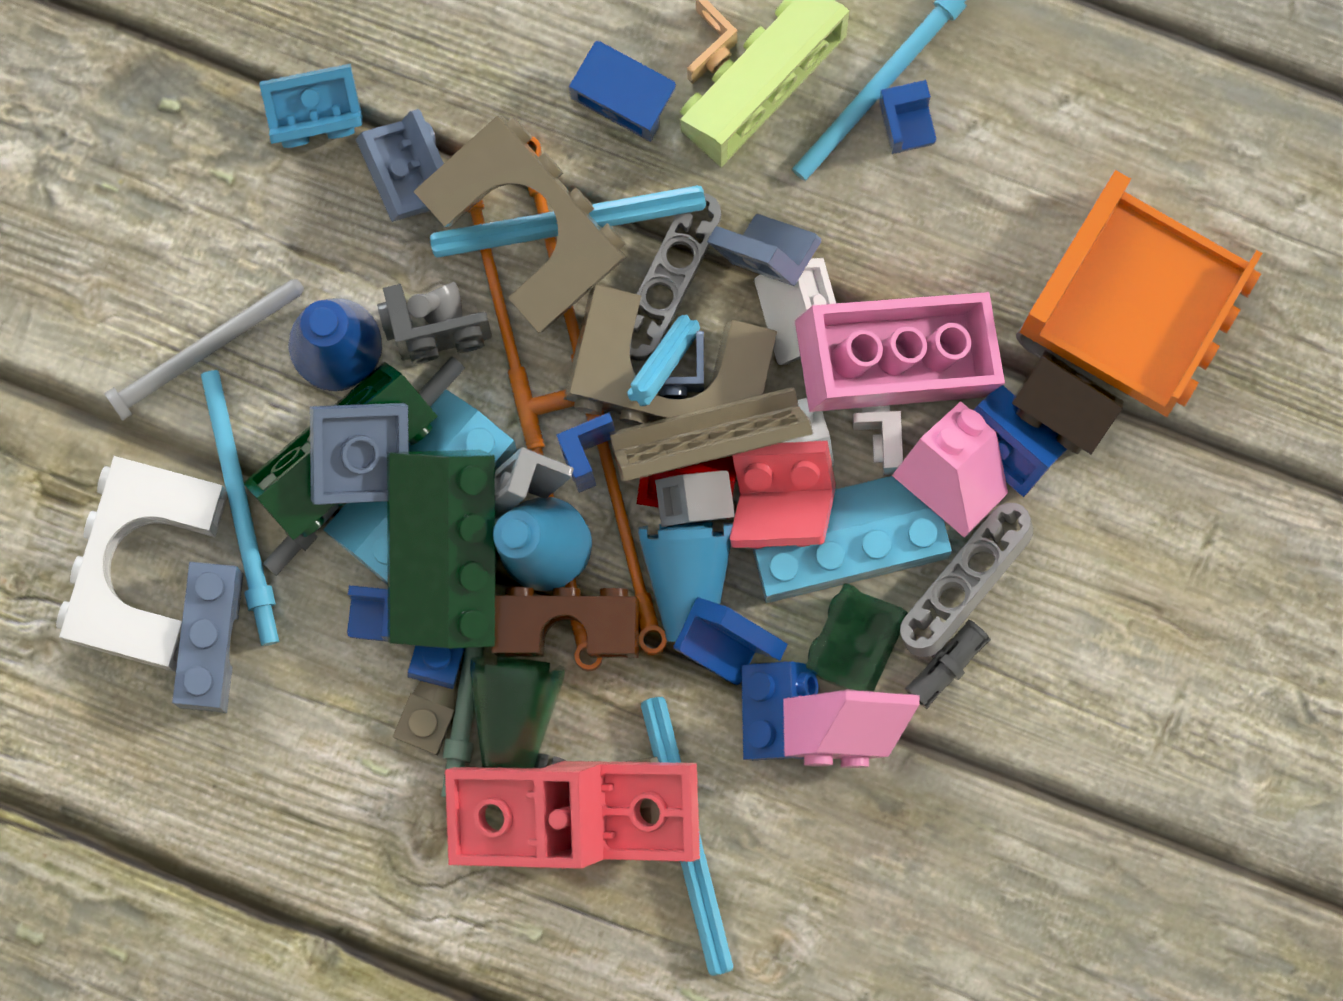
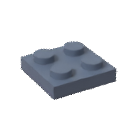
(352, 448)

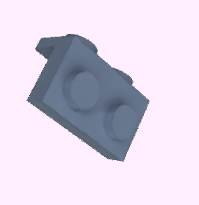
(400, 161)

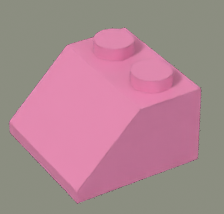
(957, 469)
(845, 726)

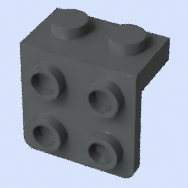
(425, 342)

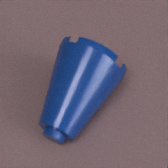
(335, 344)

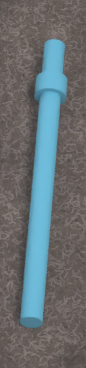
(943, 11)
(259, 594)

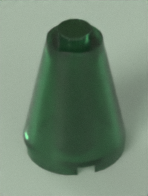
(513, 708)

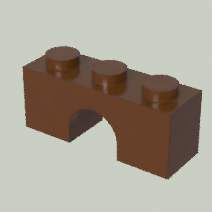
(525, 620)

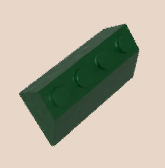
(285, 480)
(441, 548)

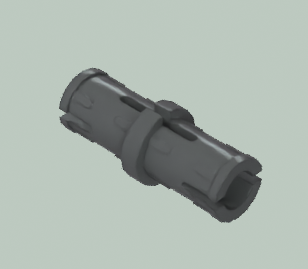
(948, 663)

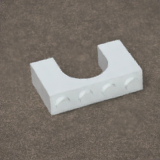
(130, 499)

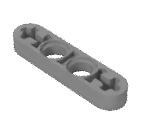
(674, 278)
(961, 576)

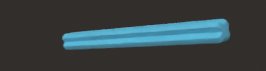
(545, 224)
(695, 873)

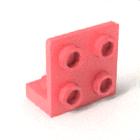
(783, 495)

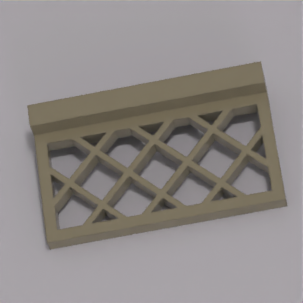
(709, 434)

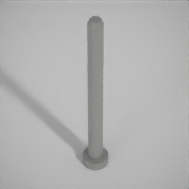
(203, 348)

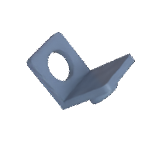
(679, 386)

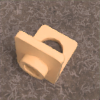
(719, 51)

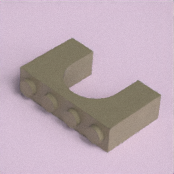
(583, 249)
(604, 372)

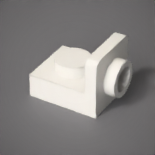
(888, 444)

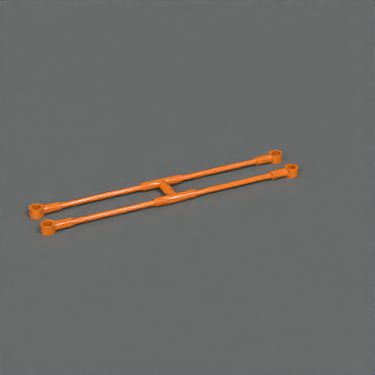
(528, 411)

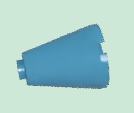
(543, 543)
(685, 565)

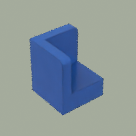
(907, 116)
(368, 613)

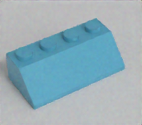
(459, 426)
(869, 534)

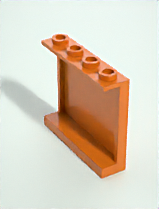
(1140, 299)

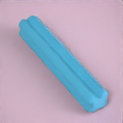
(663, 360)

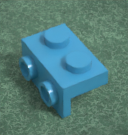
(311, 105)

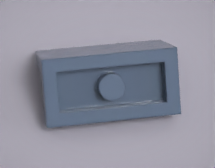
(768, 248)

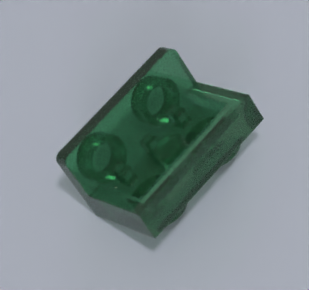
(855, 640)

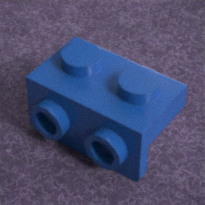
(763, 705)

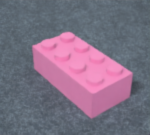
(899, 351)

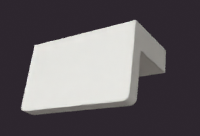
(786, 303)

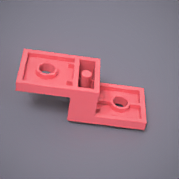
(572, 814)

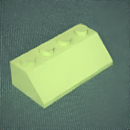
(763, 75)

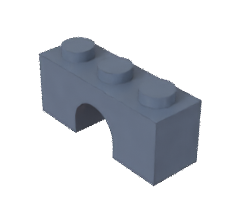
(205, 637)

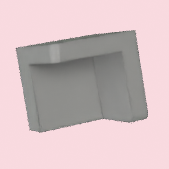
(694, 498)

